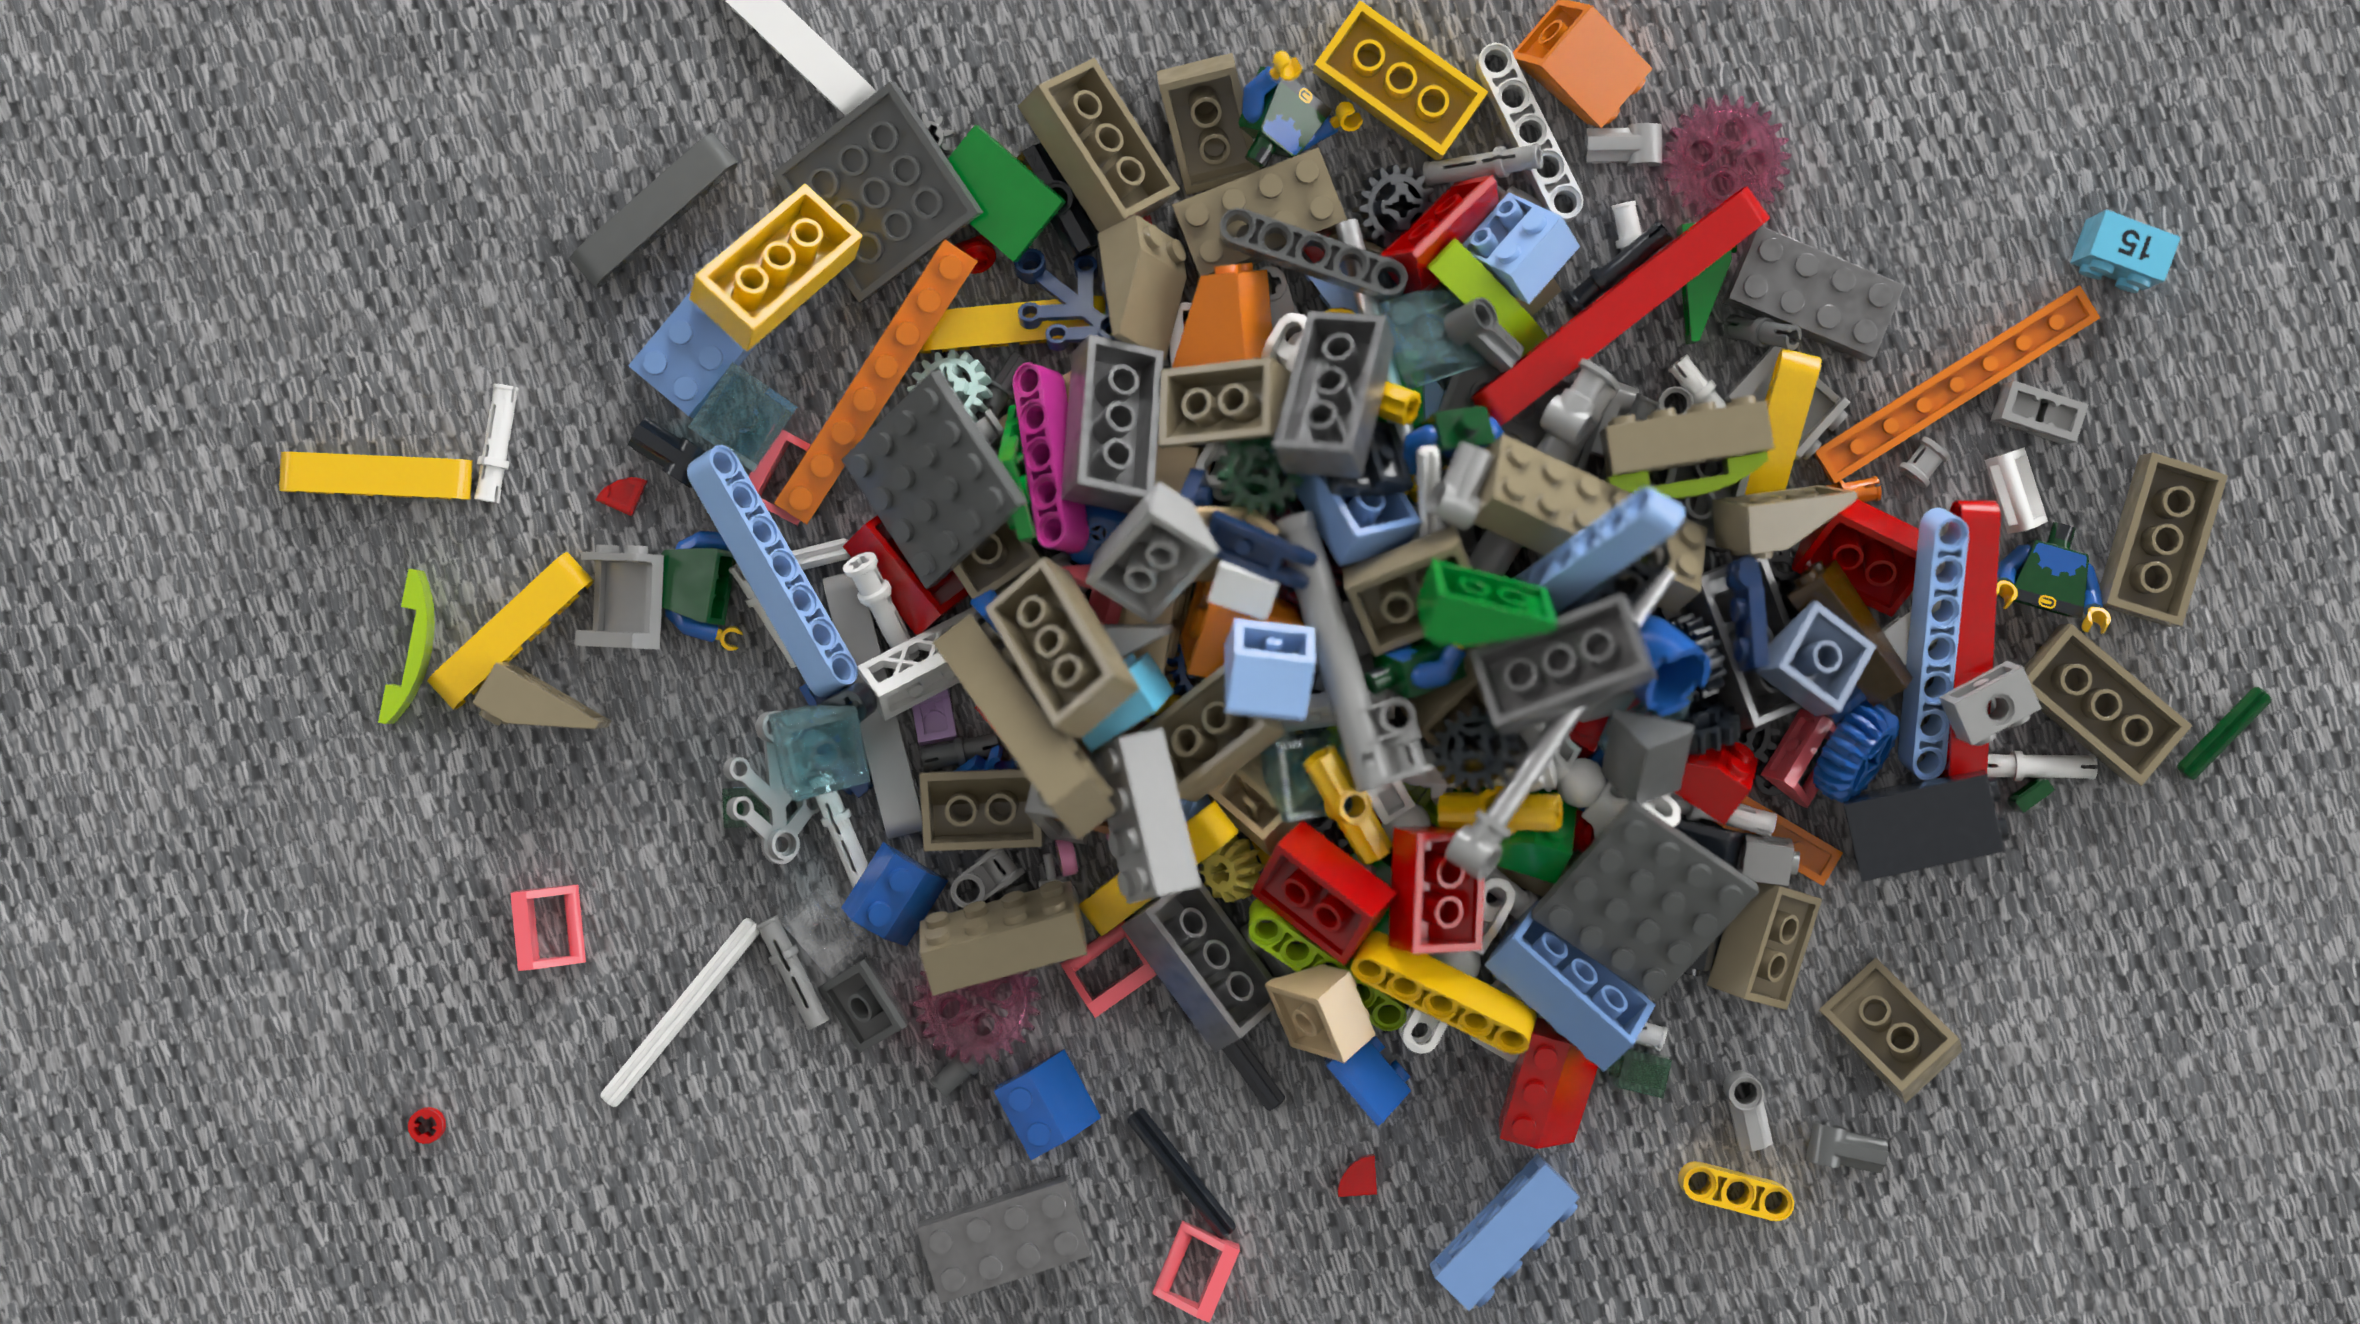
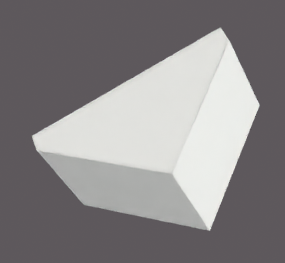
(1243, 591)

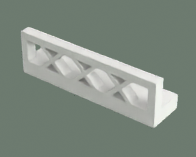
(912, 680)

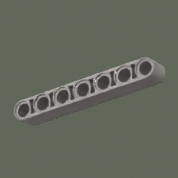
(882, 739)

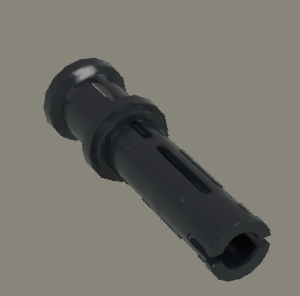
(1619, 267)

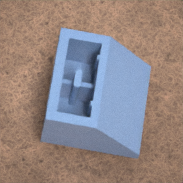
(1522, 246)
(1268, 669)

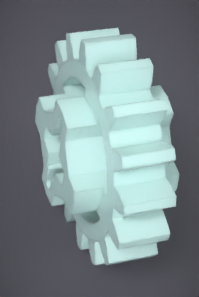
(952, 367)

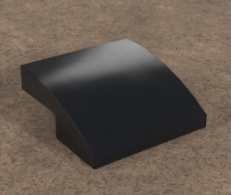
(1383, 471)

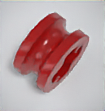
(427, 1137)

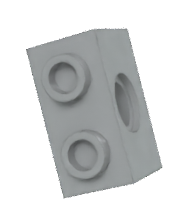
(1968, 703)

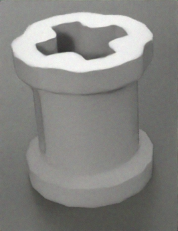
(1924, 462)

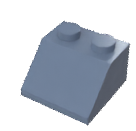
(1817, 660)

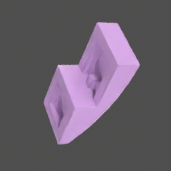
(935, 719)

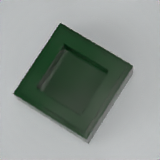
(2030, 794)

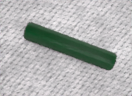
(2224, 733)

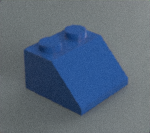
(893, 895)
(1372, 1080)
(1047, 1104)

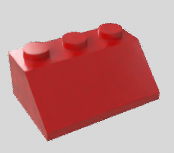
(1449, 217)
(1872, 551)
(915, 604)
(1323, 892)
(1435, 900)
(1546, 1091)

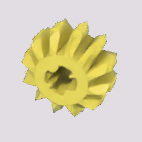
(1232, 870)

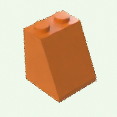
(1582, 61)
(1227, 317)
(1209, 625)

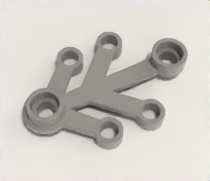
(773, 797)

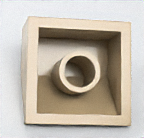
(1321, 1011)

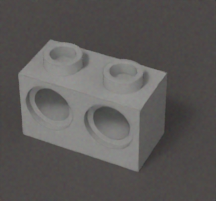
(2039, 412)

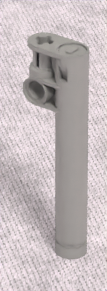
(1567, 426)
(1370, 744)

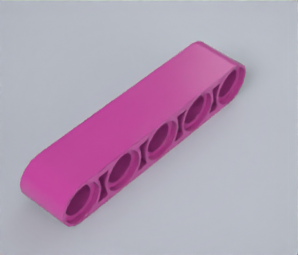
(1043, 424)

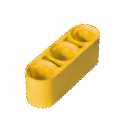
(1752, 1200)

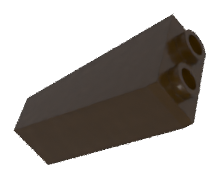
(1831, 588)

